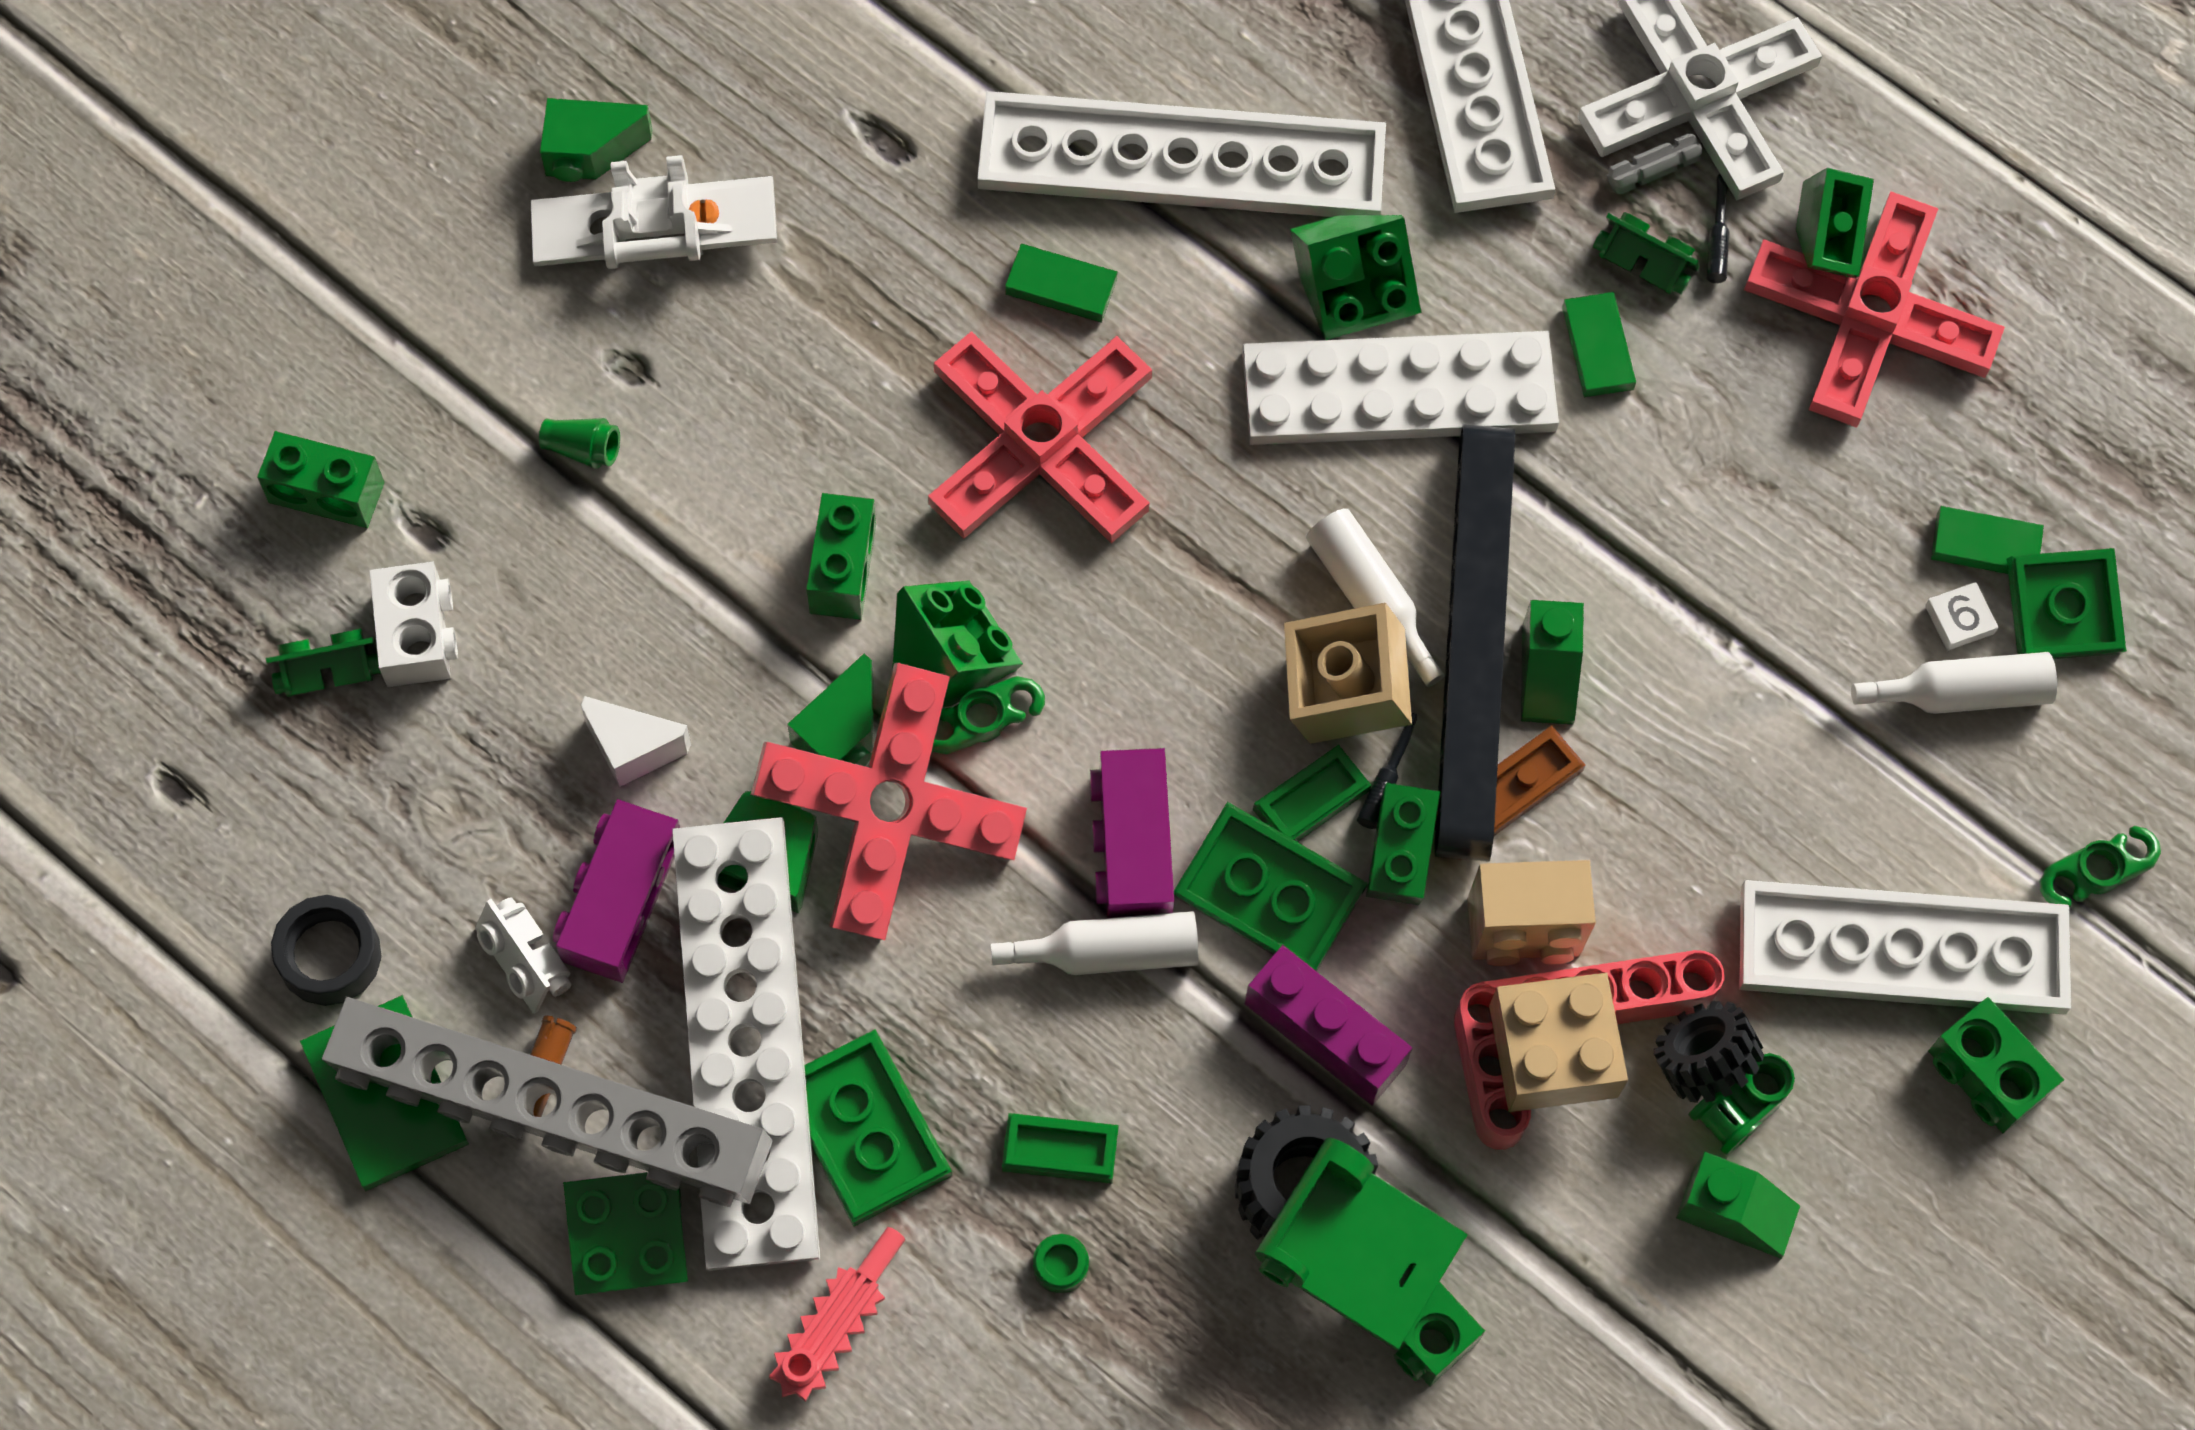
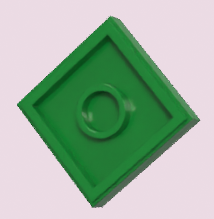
(2067, 603)

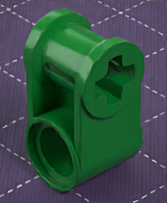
(1740, 1114)

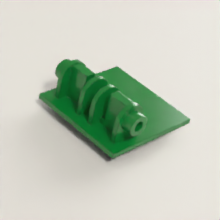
(624, 1233)

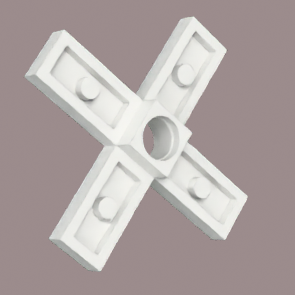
(1714, 112)

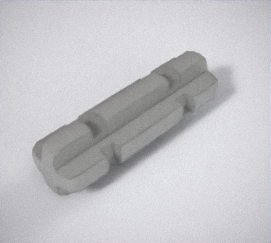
(1654, 163)

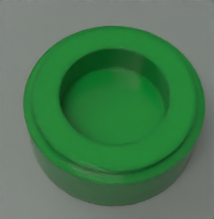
(1060, 1263)

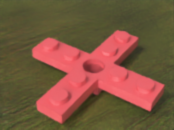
(1863, 333)
(1016, 460)
(930, 810)

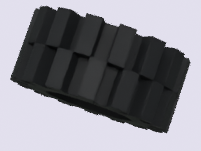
(1708, 1051)

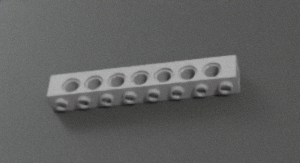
(367, 1030)

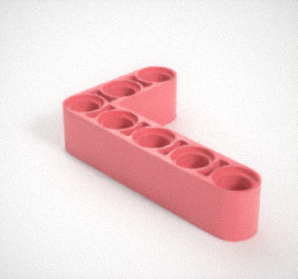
(1671, 998)

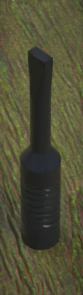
(1719, 238)
(1388, 774)

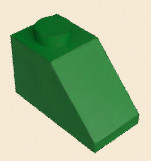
(589, 135)
(1834, 221)
(1551, 661)
(839, 718)
(1738, 1205)

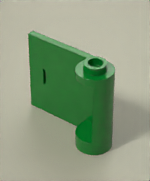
(1351, 1244)

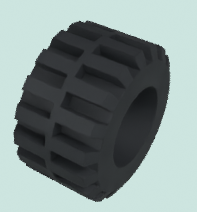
(1277, 1142)

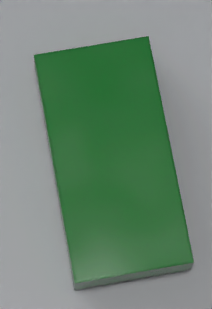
(1061, 283)
(1599, 344)
(1982, 539)
(1313, 795)
(1060, 1148)

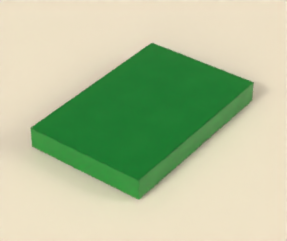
(1269, 887)
(869, 1130)
(377, 1131)

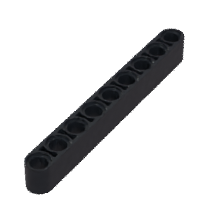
(1475, 644)

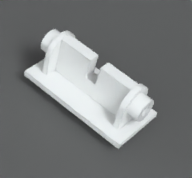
(506, 935)

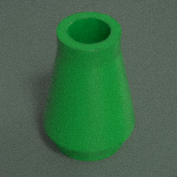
(583, 440)

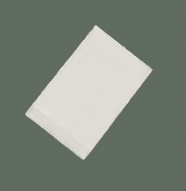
(633, 740)

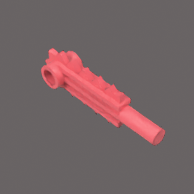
(837, 1316)

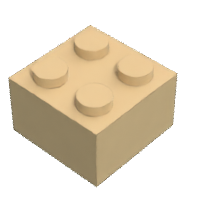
(1347, 673)
(1531, 911)
(1558, 1042)

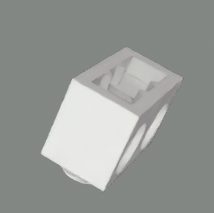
(403, 625)

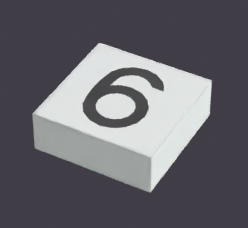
(1961, 616)

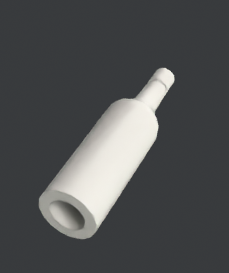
(1369, 581)
(1969, 684)
(1110, 945)

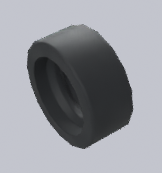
(304, 916)

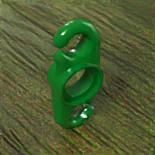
(998, 697)
(2125, 866)

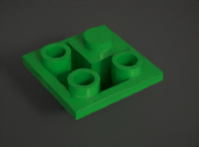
(1356, 271)
(952, 634)

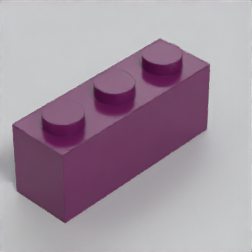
(1133, 833)
(616, 891)
(1327, 1025)

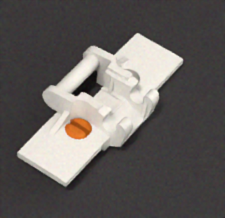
(707, 213)

